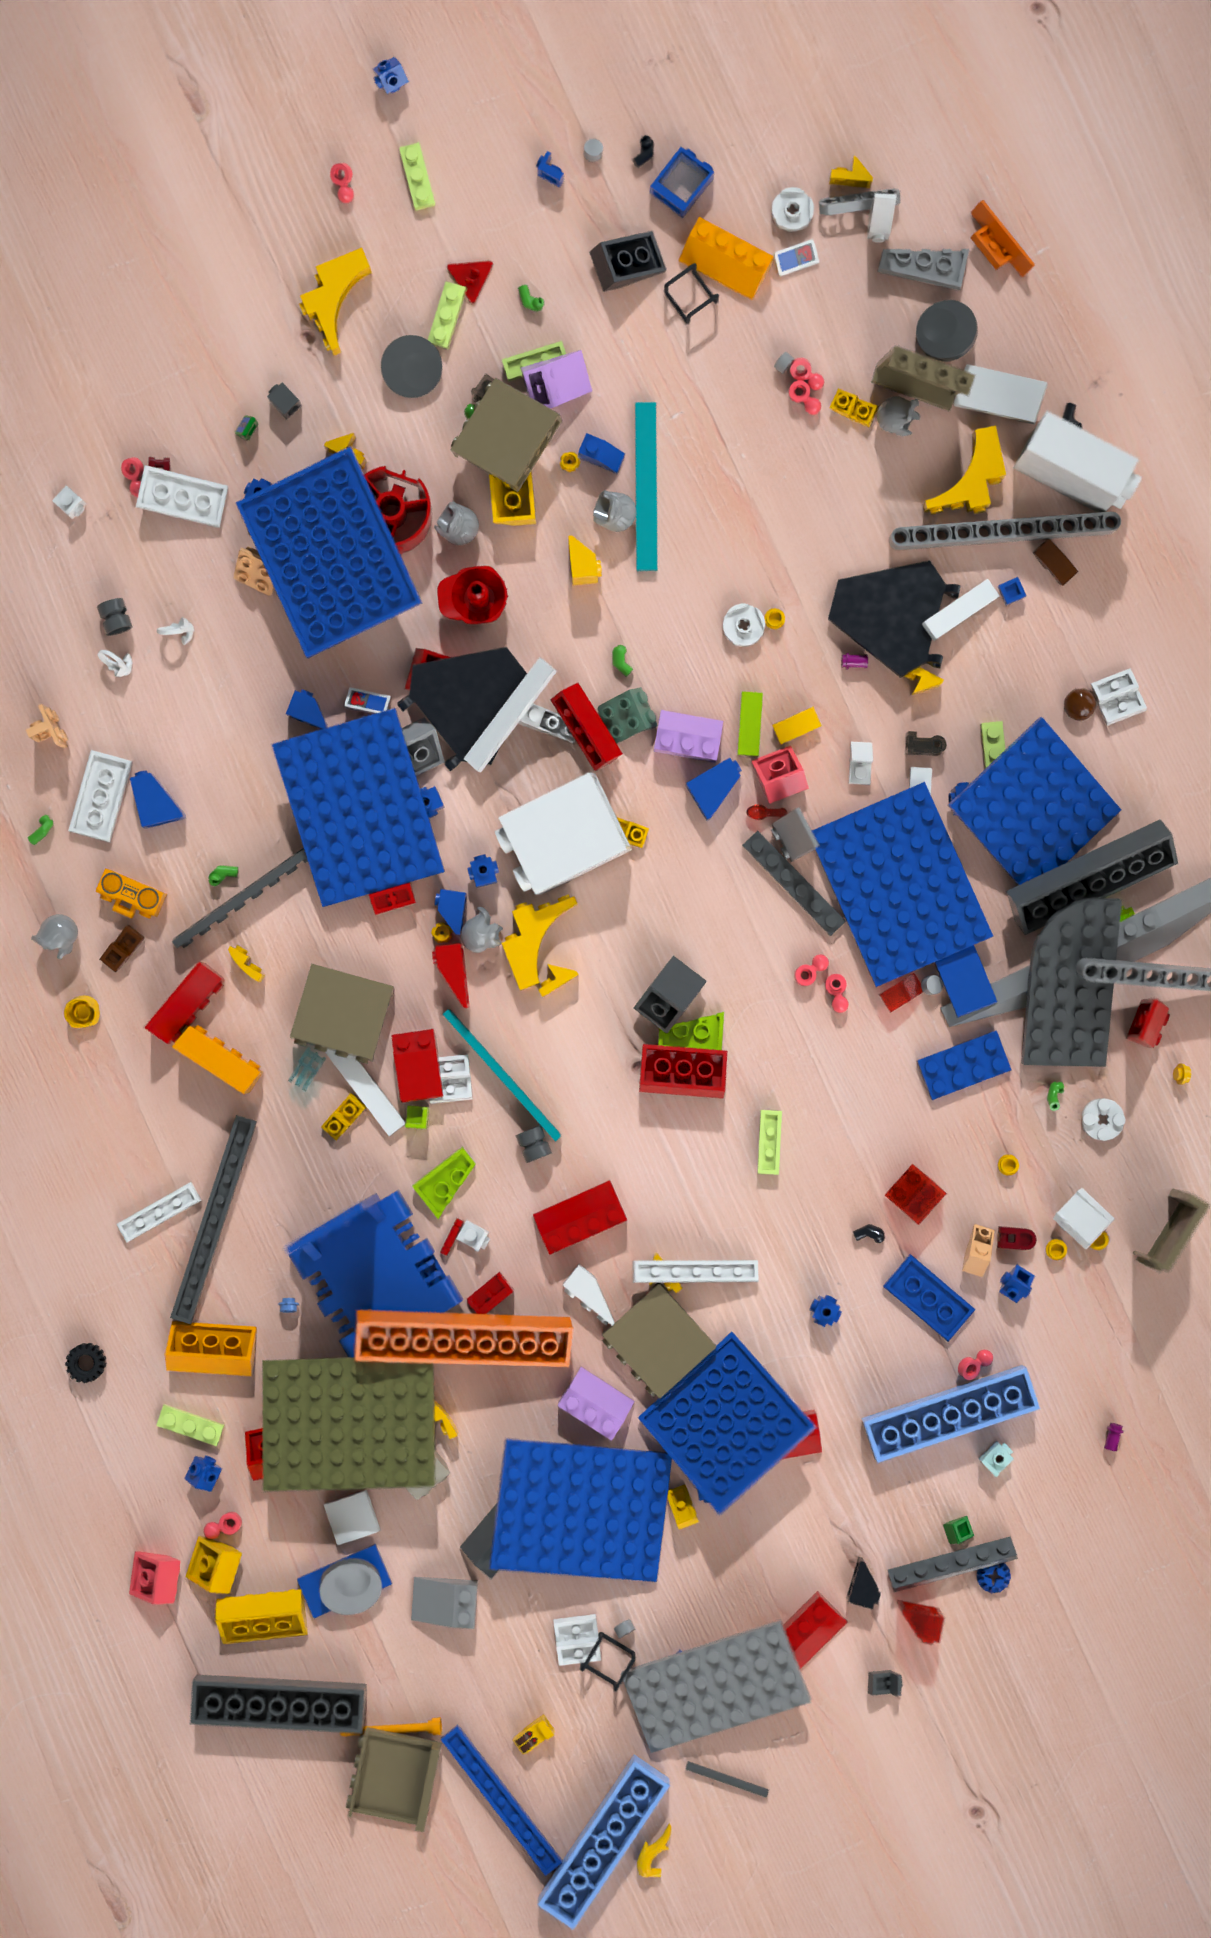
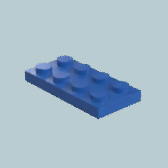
(964, 1065)

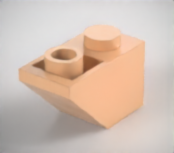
(978, 1250)

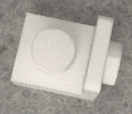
(69, 502)
(473, 1236)

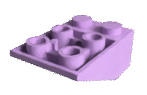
(557, 379)

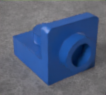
(549, 173)

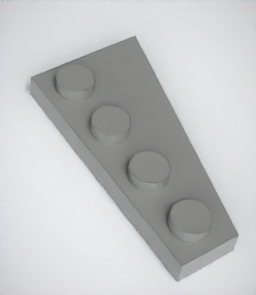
(932, 267)

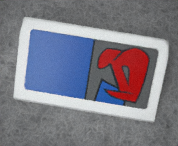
(796, 257)
(366, 701)

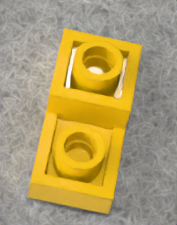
(853, 408)
(797, 725)
(634, 832)
(241, 959)
(343, 1116)
(447, 1426)

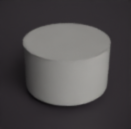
(593, 150)
(784, 362)
(932, 985)
(624, 1628)

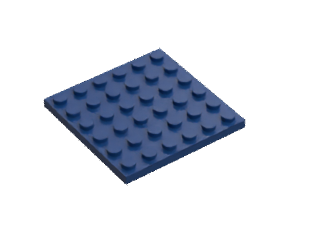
(1034, 805)
(726, 1423)

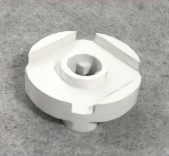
(785, 219)
(748, 614)
(1104, 1107)

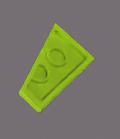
(698, 1033)
(444, 1180)

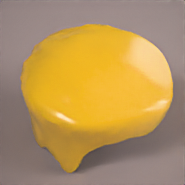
(82, 1012)

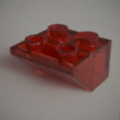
(915, 1194)

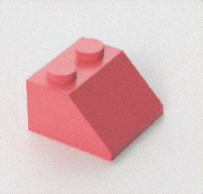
(780, 774)
(154, 1577)

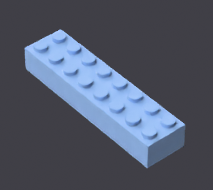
(950, 1413)
(603, 1841)

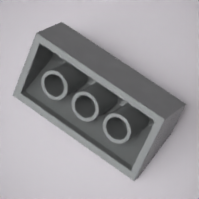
(479, 1544)

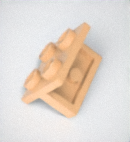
(252, 571)
(42, 730)

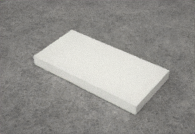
(1003, 395)
(181, 496)
(100, 796)

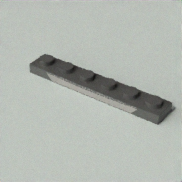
(794, 883)
(952, 1564)

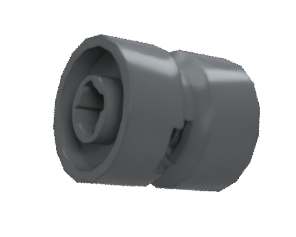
(115, 618)
(533, 1143)

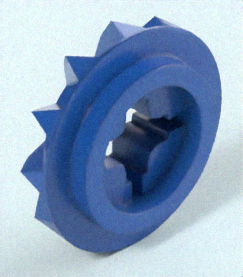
(999, 1584)

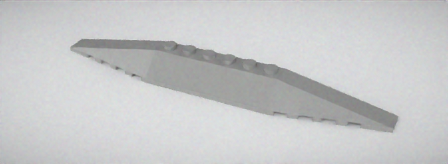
(1137, 938)

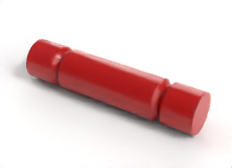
(452, 1236)

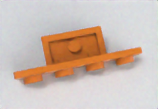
(997, 242)

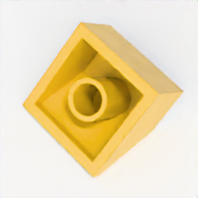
(583, 563)
(213, 1565)

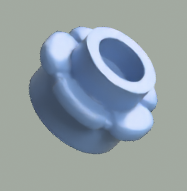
(288, 1305)

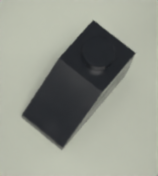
(863, 1588)

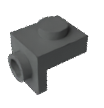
(884, 1683)

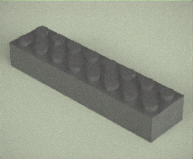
(1093, 875)
(278, 1703)

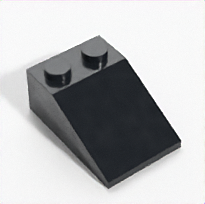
(627, 260)

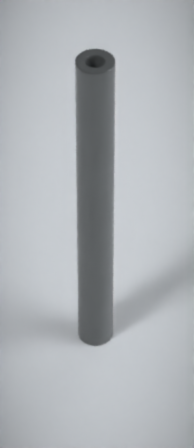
(727, 1779)

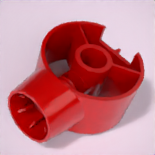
(395, 498)

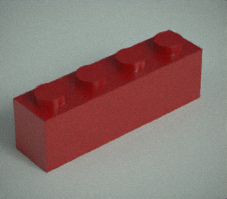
(586, 726)

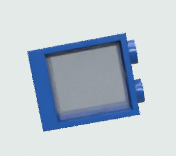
(682, 181)

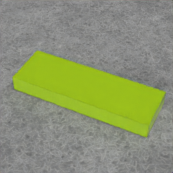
(750, 723)

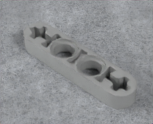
(852, 202)

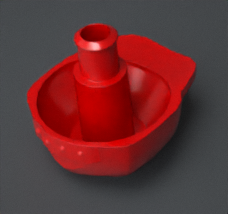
(473, 595)

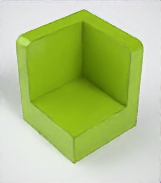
(417, 1117)

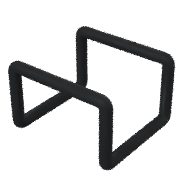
(714, 298)
(616, 1685)

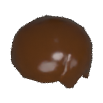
(1080, 704)

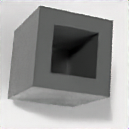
(284, 400)

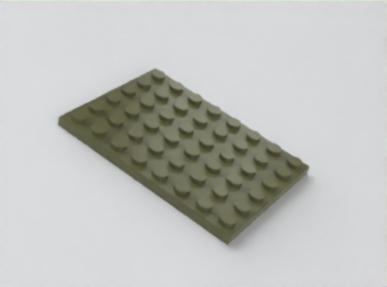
(347, 1424)

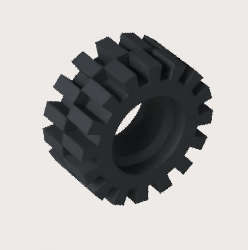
(97, 1356)

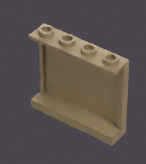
(921, 377)
(506, 433)
(341, 1013)
(1176, 1231)
(658, 1341)
(394, 1777)

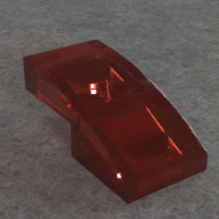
(901, 992)

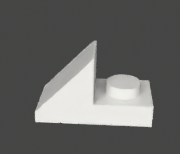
(860, 763)

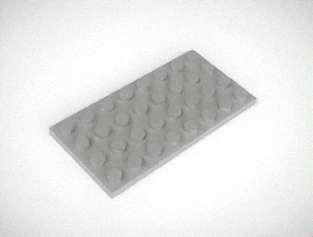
(716, 1686)

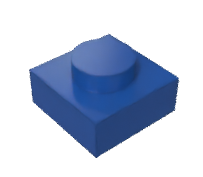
(1012, 591)

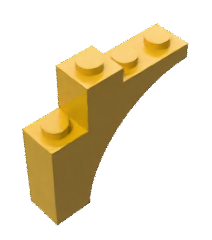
(336, 279)
(972, 489)
(532, 924)

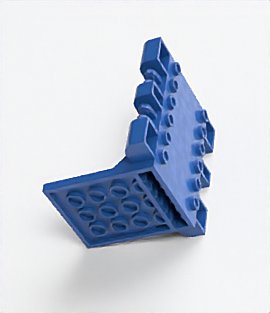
(371, 1264)

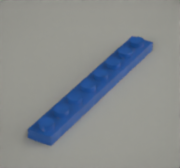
(501, 1800)

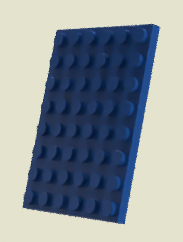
(329, 552)
(358, 807)
(900, 884)
(580, 1510)

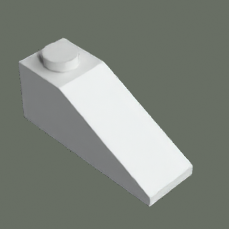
(881, 217)

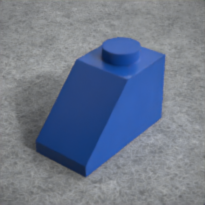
(601, 453)
(306, 709)
(452, 908)

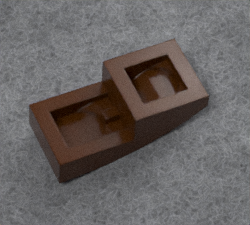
(1055, 561)
(122, 948)

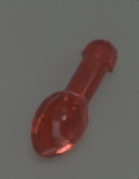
(760, 812)

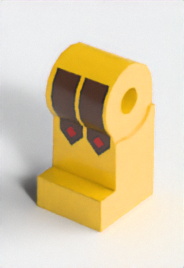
(534, 1734)

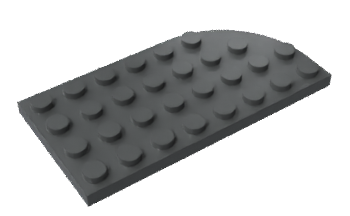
(1064, 1012)

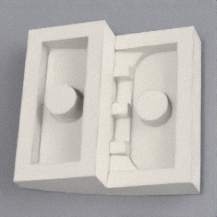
(1118, 697)
(455, 1079)
(352, 1517)
(576, 1639)

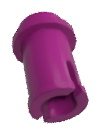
(858, 661)
(1113, 1436)

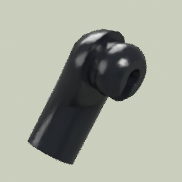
(647, 151)
(1069, 415)
(871, 1231)

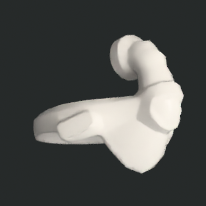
(182, 627)
(118, 667)

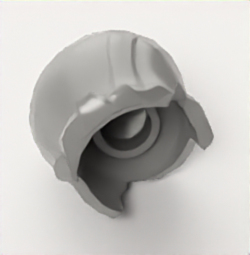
(897, 414)
(614, 511)
(457, 524)
(57, 932)
(479, 934)

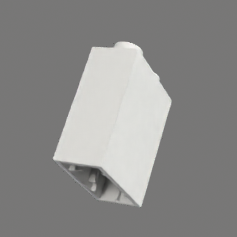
(1078, 464)
(562, 835)

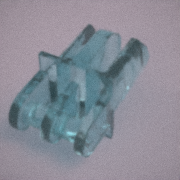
(308, 1067)

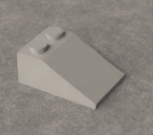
(794, 835)
(445, 1602)

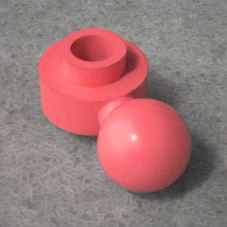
(345, 193)
(814, 381)
(812, 405)
(129, 472)
(819, 963)
(839, 1003)
(970, 1368)
(212, 1529)

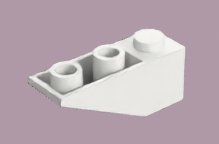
(546, 722)
(586, 1288)

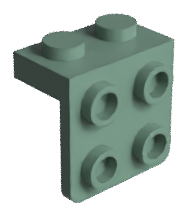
(627, 714)

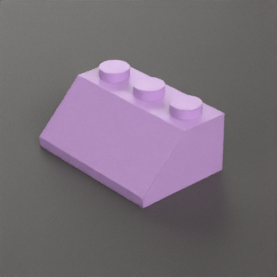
(688, 736)
(596, 1403)

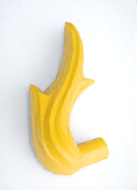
(649, 1852)

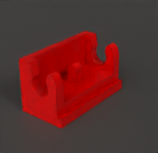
(392, 898)
(490, 1294)

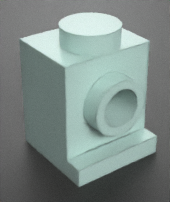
(990, 1455)

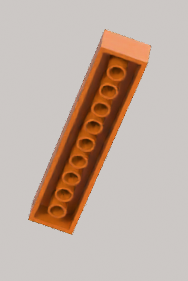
(462, 1338)

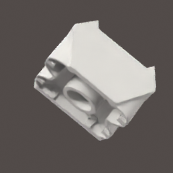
(1083, 1218)

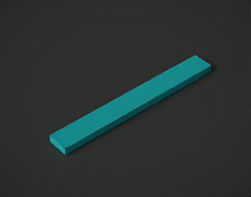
(646, 486)
(502, 1074)

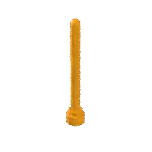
(433, 1726)

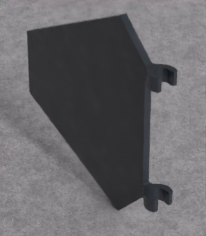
(887, 611)
(464, 695)

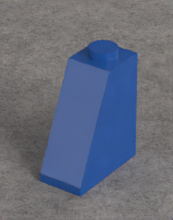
(713, 786)
(153, 801)

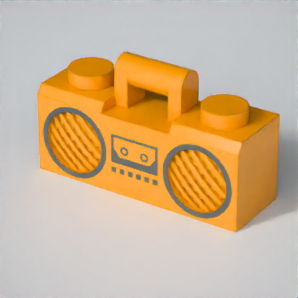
(142, 897)

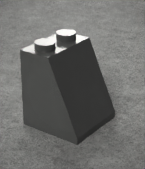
(670, 994)

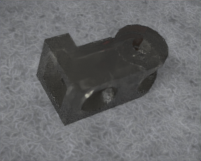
(924, 746)

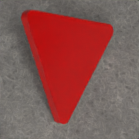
(472, 276)

